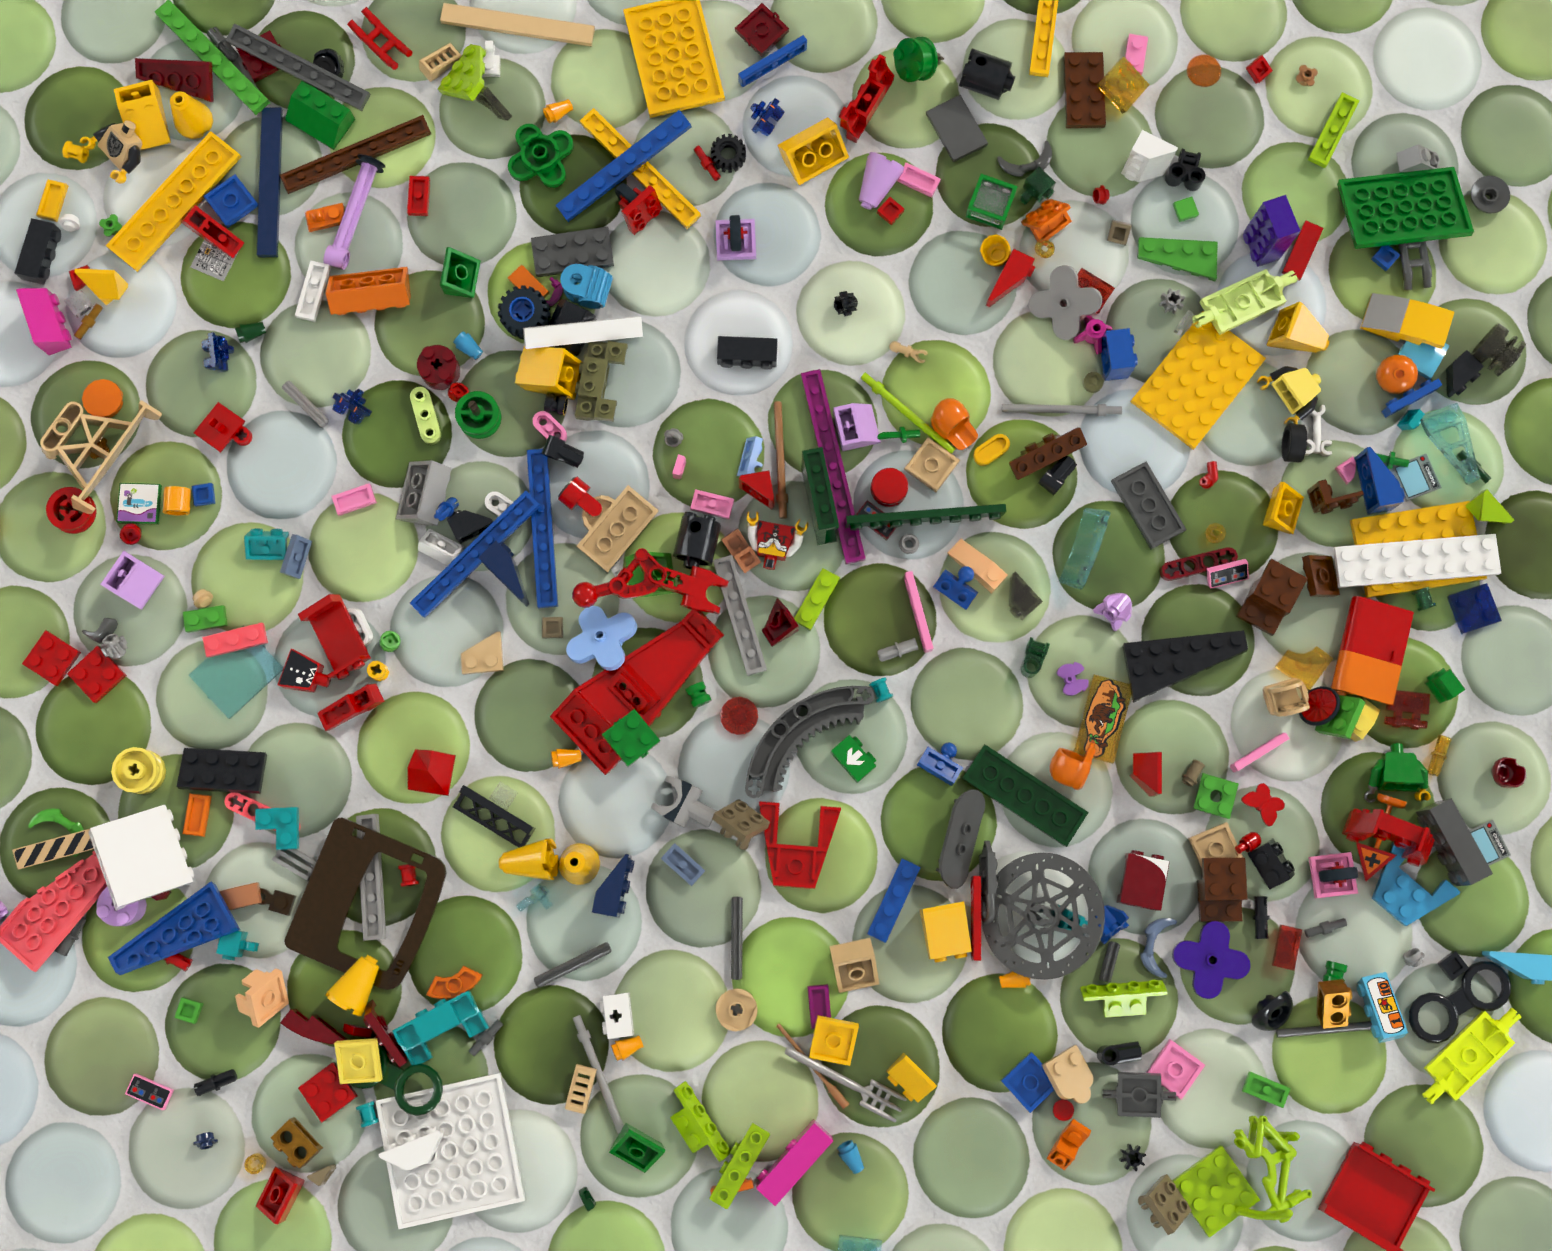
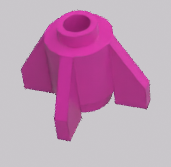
(1093, 333)

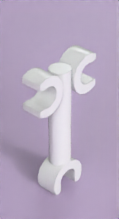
(1316, 445)

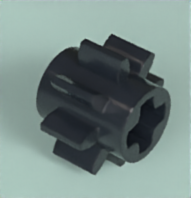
(845, 303)
(1136, 1153)

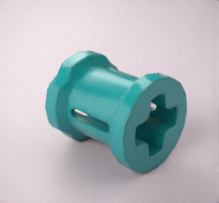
(881, 690)
(367, 1114)

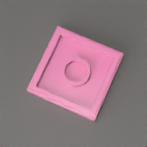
(1177, 1068)

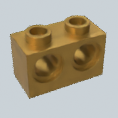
(1333, 1003)
(300, 1137)

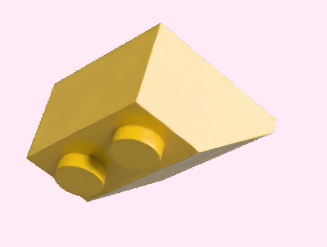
(910, 1078)

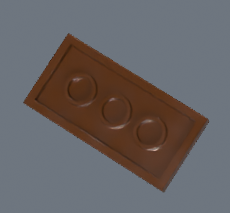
(1082, 97)

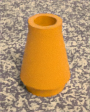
(555, 111)
(565, 757)
(1014, 980)
(624, 1048)

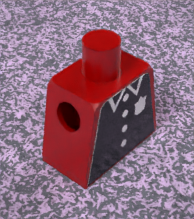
(302, 673)

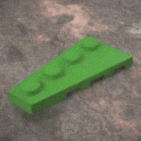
(1185, 255)

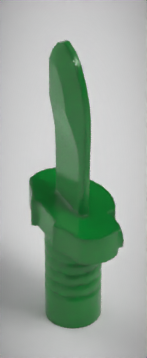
(902, 434)
(1392, 460)

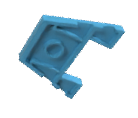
(1404, 896)

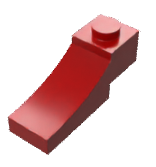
(350, 706)

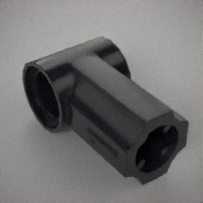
(557, 449)
(1055, 477)
(1121, 1053)

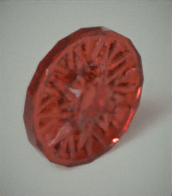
(739, 715)

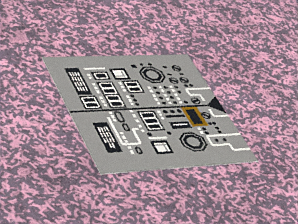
(212, 261)

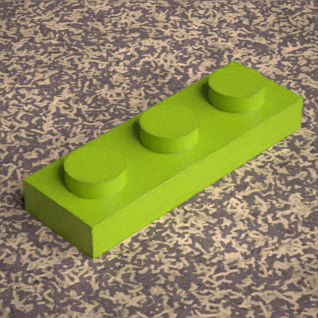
(816, 599)

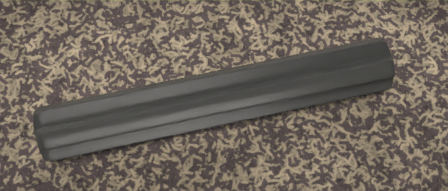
(736, 937)
(572, 964)

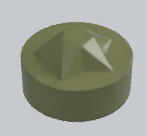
(1093, 382)

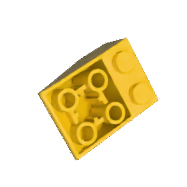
(144, 107)

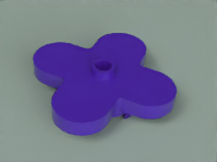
(1195, 957)

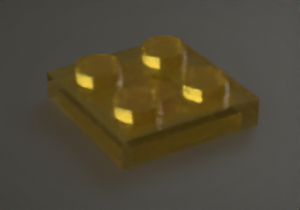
(1123, 85)

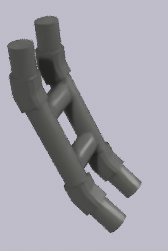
(1407, 264)

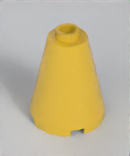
(190, 115)
(532, 860)
(587, 865)
(355, 985)

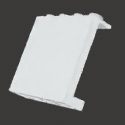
(140, 856)

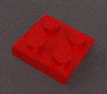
(51, 658)
(96, 674)
(326, 1093)

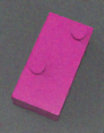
(794, 1162)

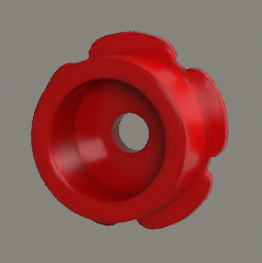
(1101, 195)

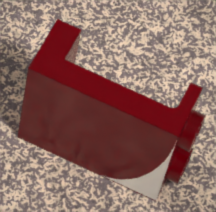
(1143, 881)

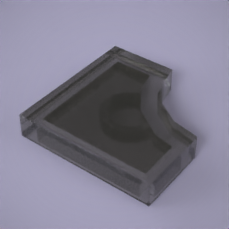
(489, 100)

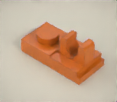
(325, 217)

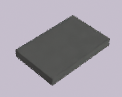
(956, 128)

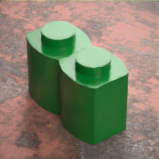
(1444, 685)

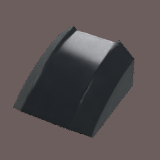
(570, 313)

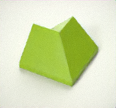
(1488, 509)

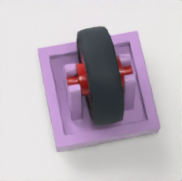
(735, 239)

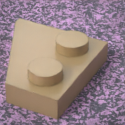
(484, 656)

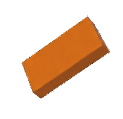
(522, 276)
(197, 814)

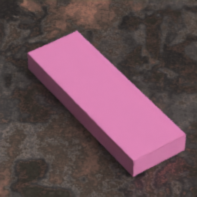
(1260, 751)

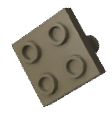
(740, 821)
(1166, 1205)

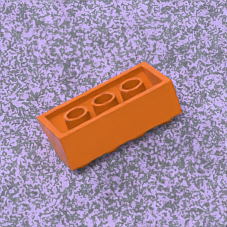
(368, 291)

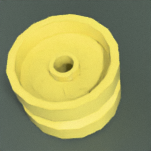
(126, 769)

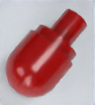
(1248, 842)

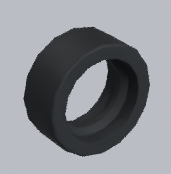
(1294, 443)

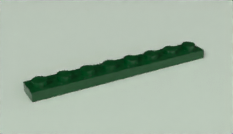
(915, 518)

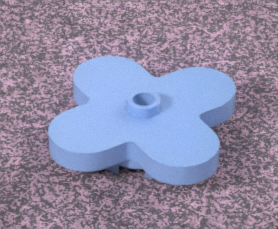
(601, 638)

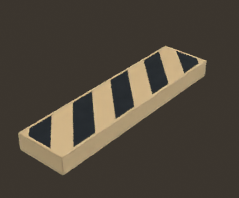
(52, 849)

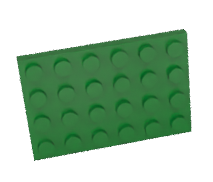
(1405, 207)

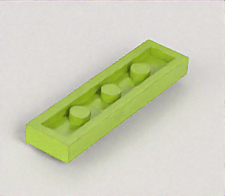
(1333, 130)

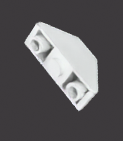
(414, 1150)

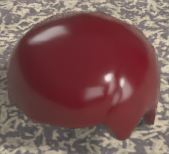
(1508, 773)

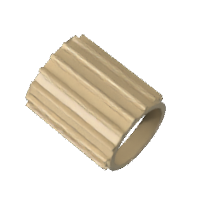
(1283, 697)

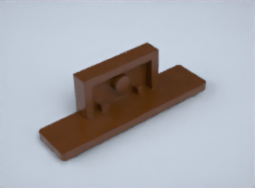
(1046, 452)

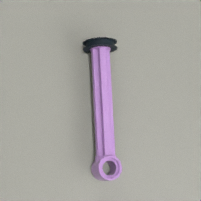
(338, 254)

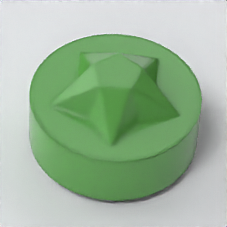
(389, 641)

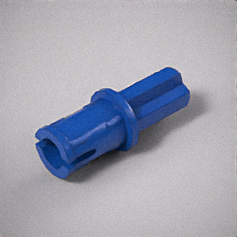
(446, 508)

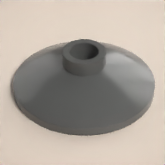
(1493, 187)

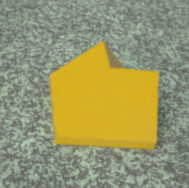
(104, 283)

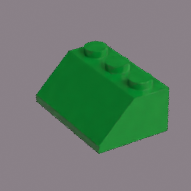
(318, 115)

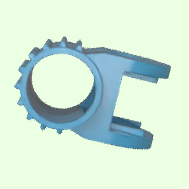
(593, 285)

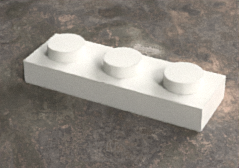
(312, 291)

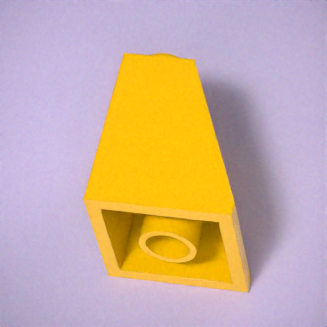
(548, 371)
(946, 931)

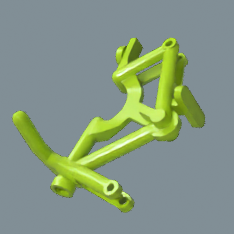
(1285, 1154)

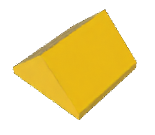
(1283, 508)

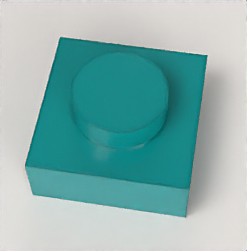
(1411, 419)

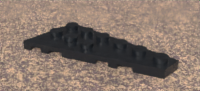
(1168, 661)

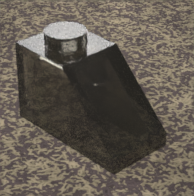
(1021, 597)

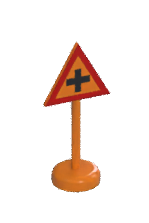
(1373, 858)

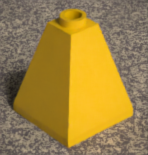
(1298, 330)

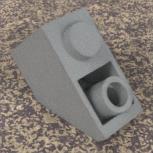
(1417, 159)

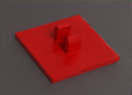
(219, 427)

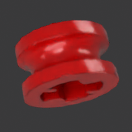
(247, 440)

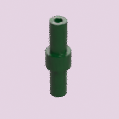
(1484, 476)

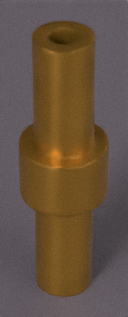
(88, 321)

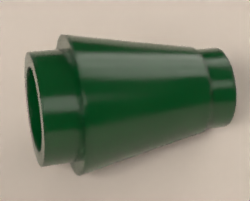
(250, 331)

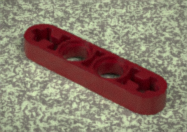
(1197, 560)

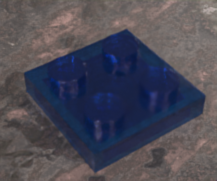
(1474, 608)

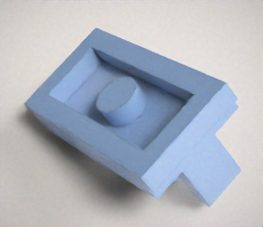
(751, 451)

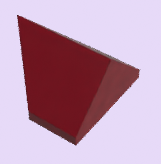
(779, 624)

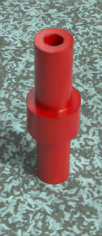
(707, 163)

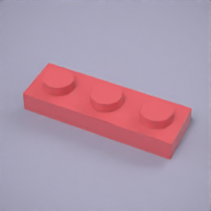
(235, 640)

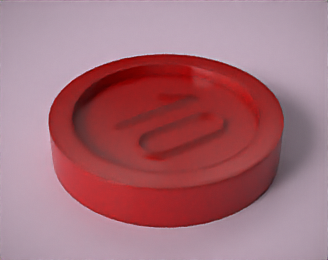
(1063, 1110)

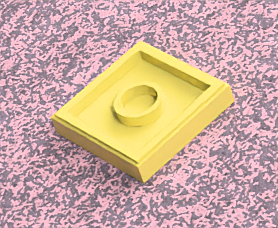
(358, 1061)

